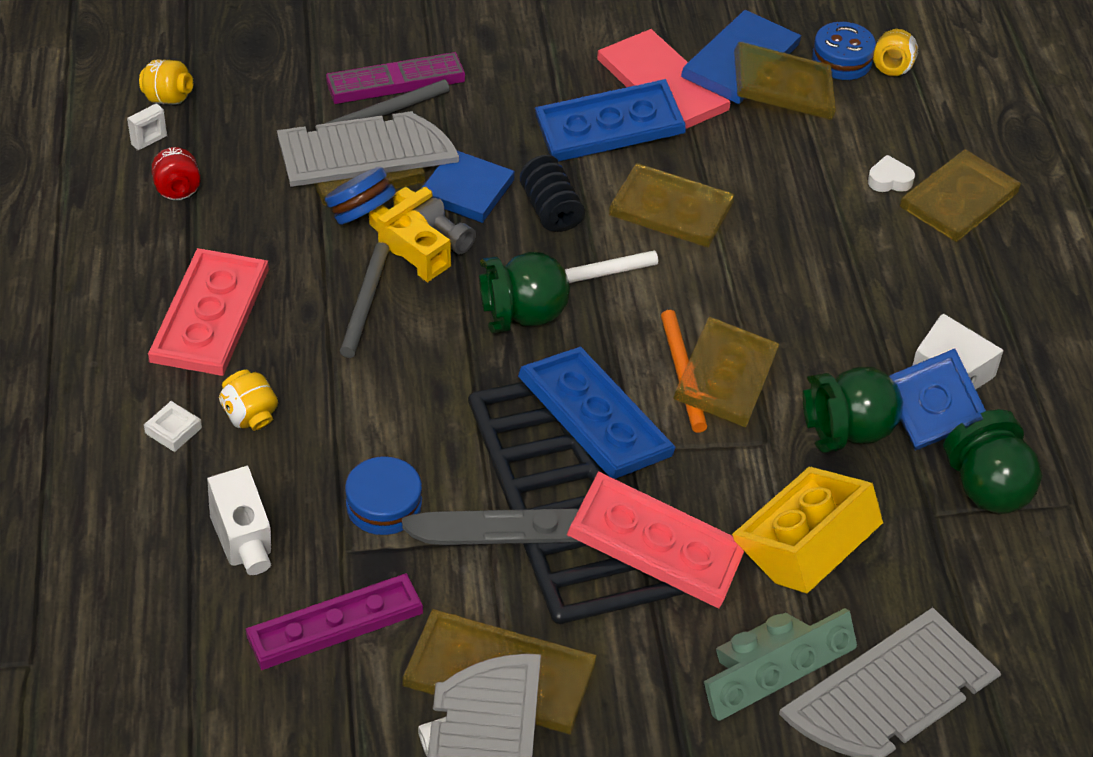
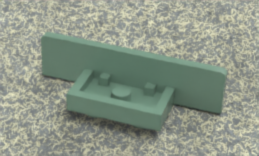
(775, 657)

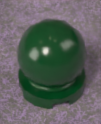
(526, 290)
(854, 407)
(995, 462)

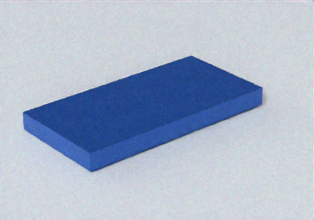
(715, 63)
(610, 120)
(596, 412)

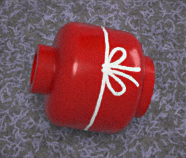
(173, 170)

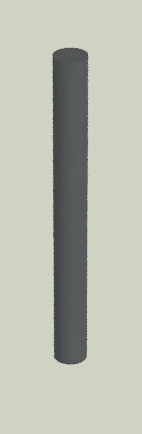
(399, 102)
(364, 300)

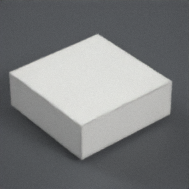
(147, 126)
(172, 426)

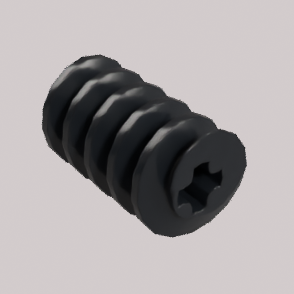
(551, 194)

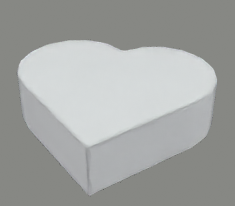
(890, 175)

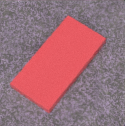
(650, 59)
(209, 312)
(657, 539)

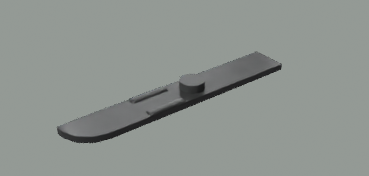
(491, 526)

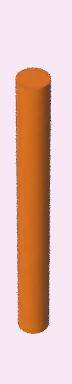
(680, 361)

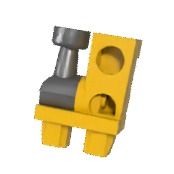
(421, 232)

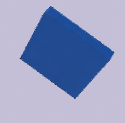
(470, 186)
(937, 398)

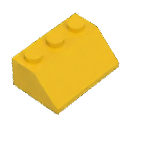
(810, 527)

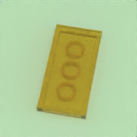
(457, 643)

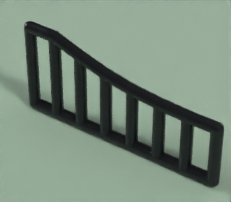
(513, 487)

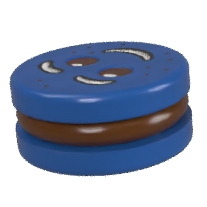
(846, 48)
(360, 195)
(382, 494)

